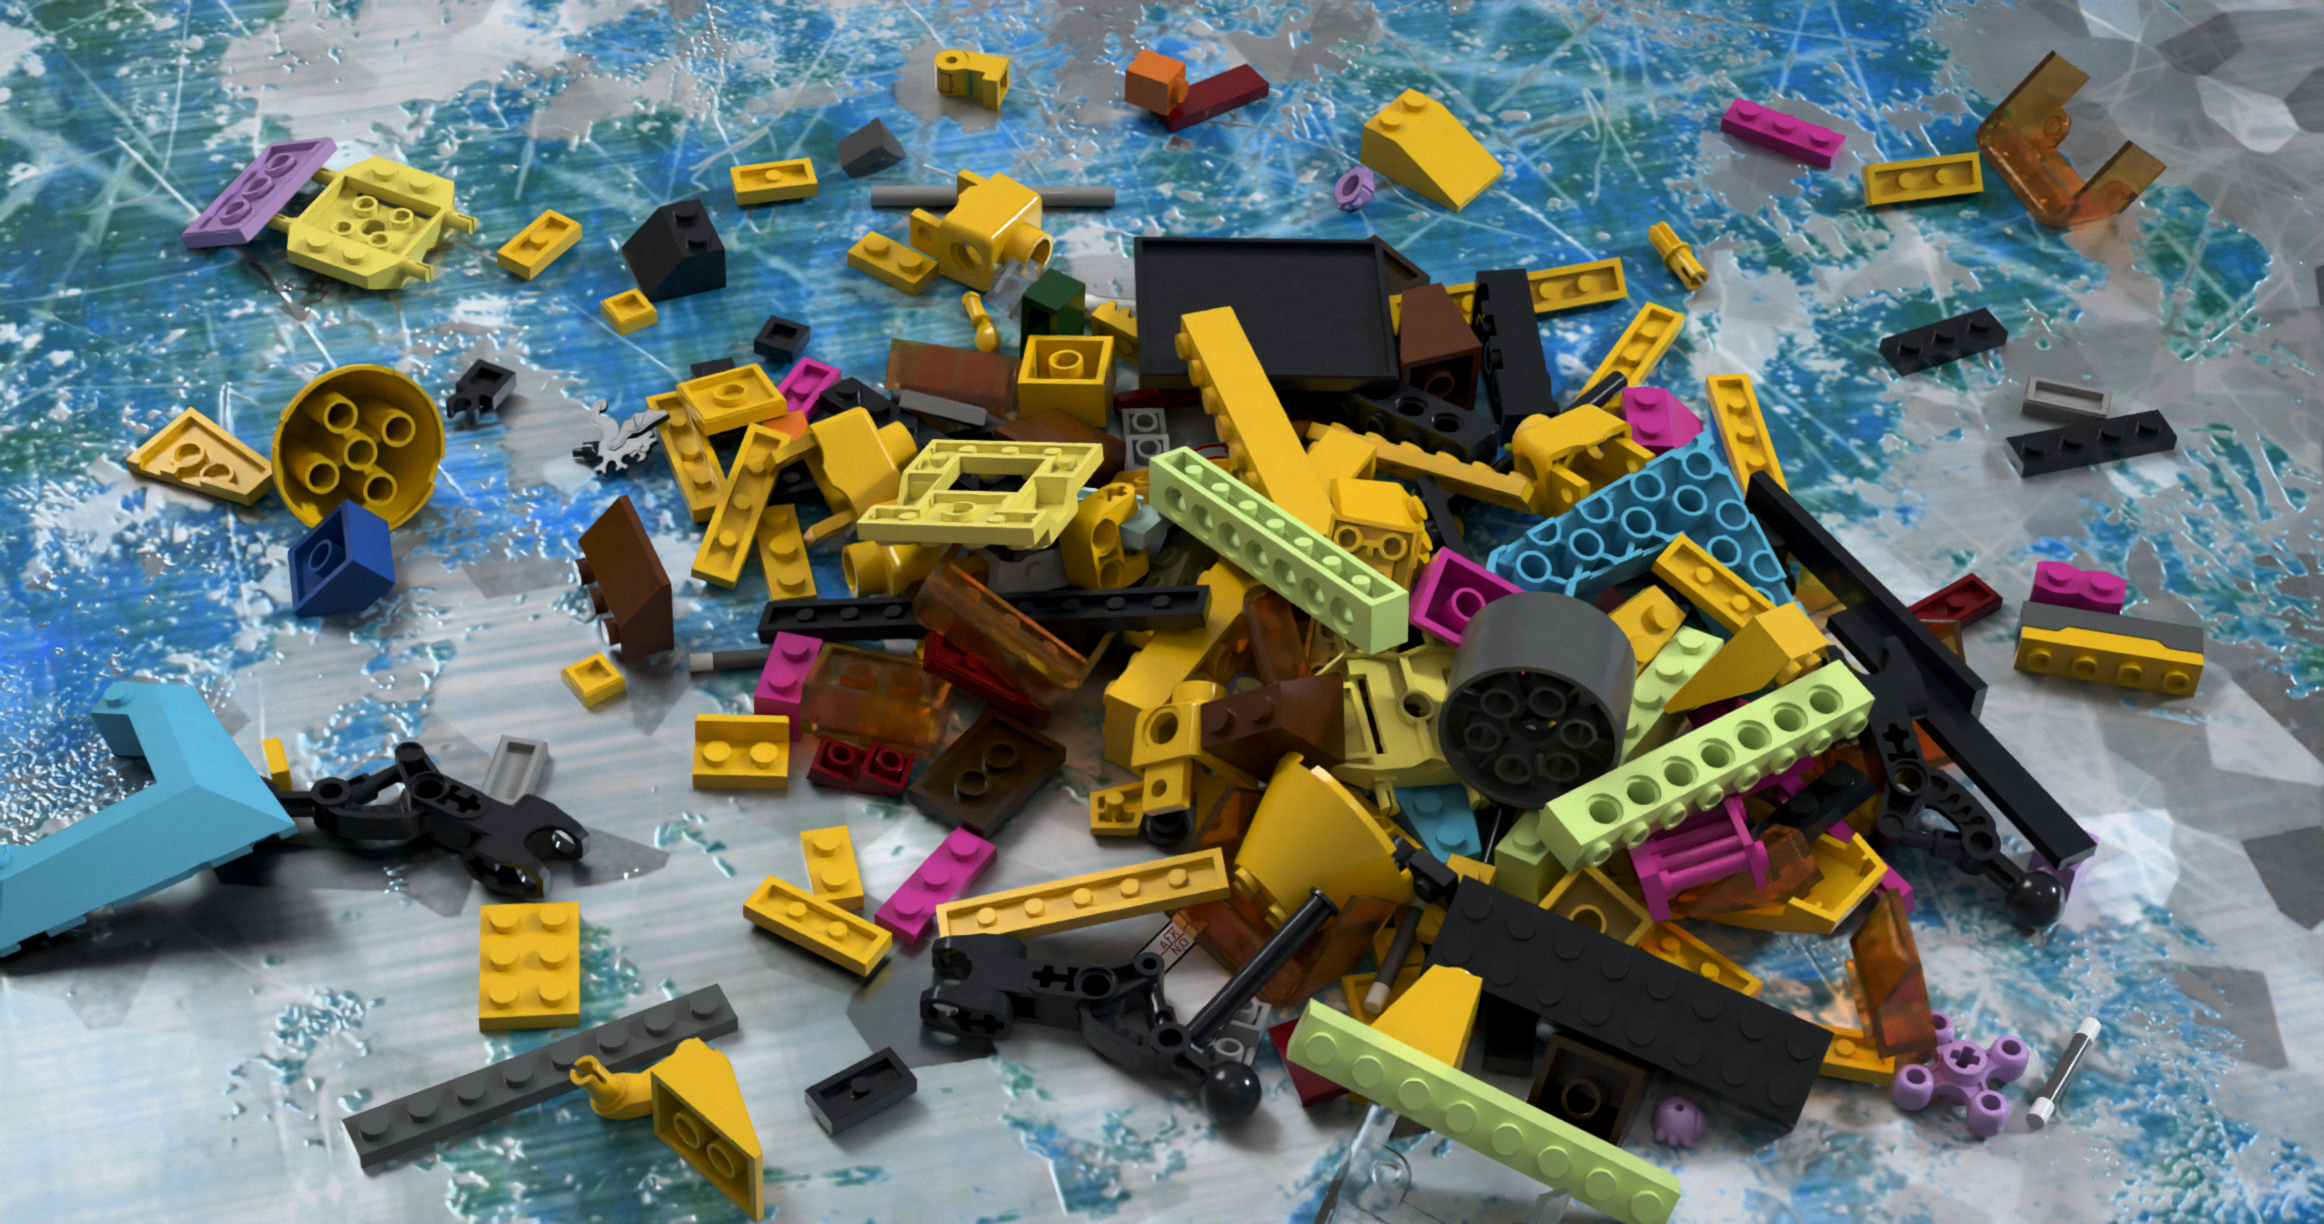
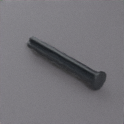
(1261, 968)

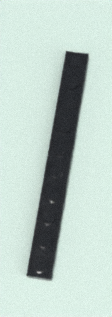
(1055, 611)

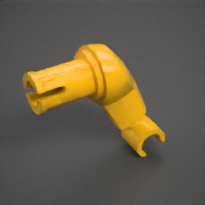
(617, 1094)

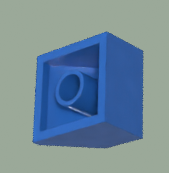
(341, 563)

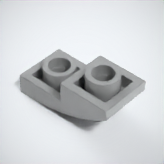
(1144, 435)
(1242, 1036)

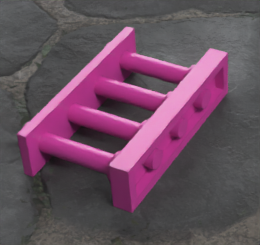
(1696, 852)

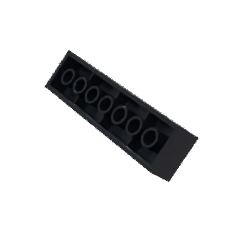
(1632, 1002)

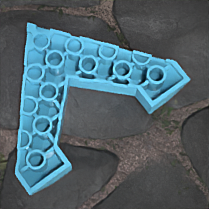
(1633, 522)
(194, 818)

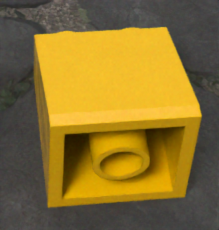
(1434, 1017)

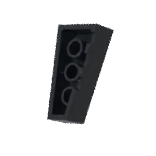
(1512, 351)

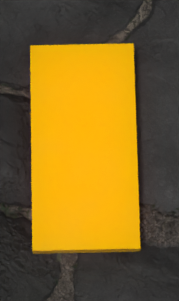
(1384, 547)

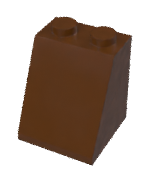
(1437, 346)
(1062, 427)
(1269, 721)

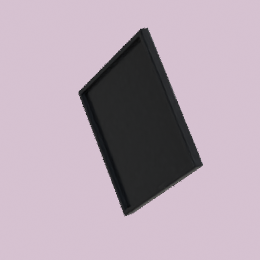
(1306, 306)

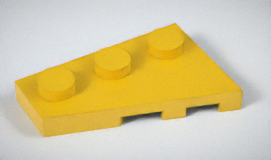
(204, 459)
(1648, 623)

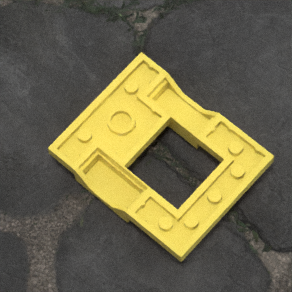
(1020, 519)

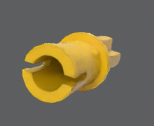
(1677, 256)

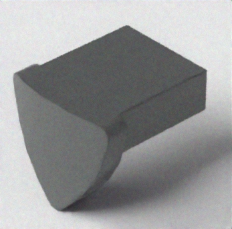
(868, 147)

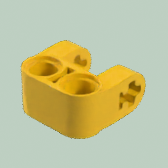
(1093, 542)

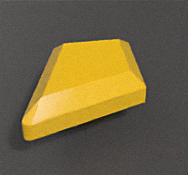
(1117, 810)

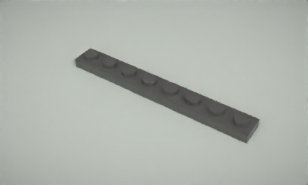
(535, 1076)

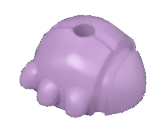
(1354, 188)
(1678, 1121)

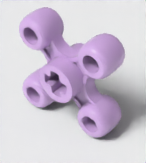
(1962, 1076)

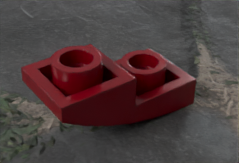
(869, 772)
(1306, 1085)

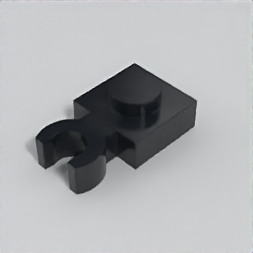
(480, 387)
(1432, 878)

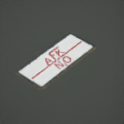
(1170, 944)

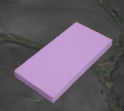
(258, 193)

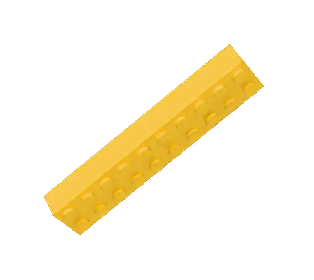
(1222, 646)

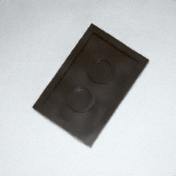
(986, 774)

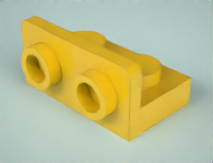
(741, 751)

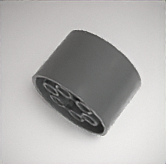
(1500, 719)

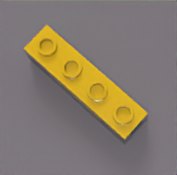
(2108, 648)

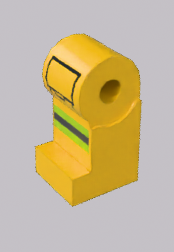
(972, 76)

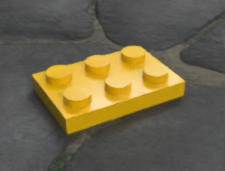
(529, 966)

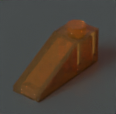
(1791, 875)

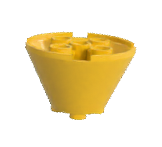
(358, 438)
(1313, 836)

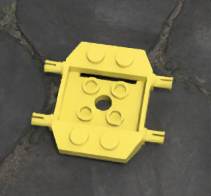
(335, 226)
(1408, 742)

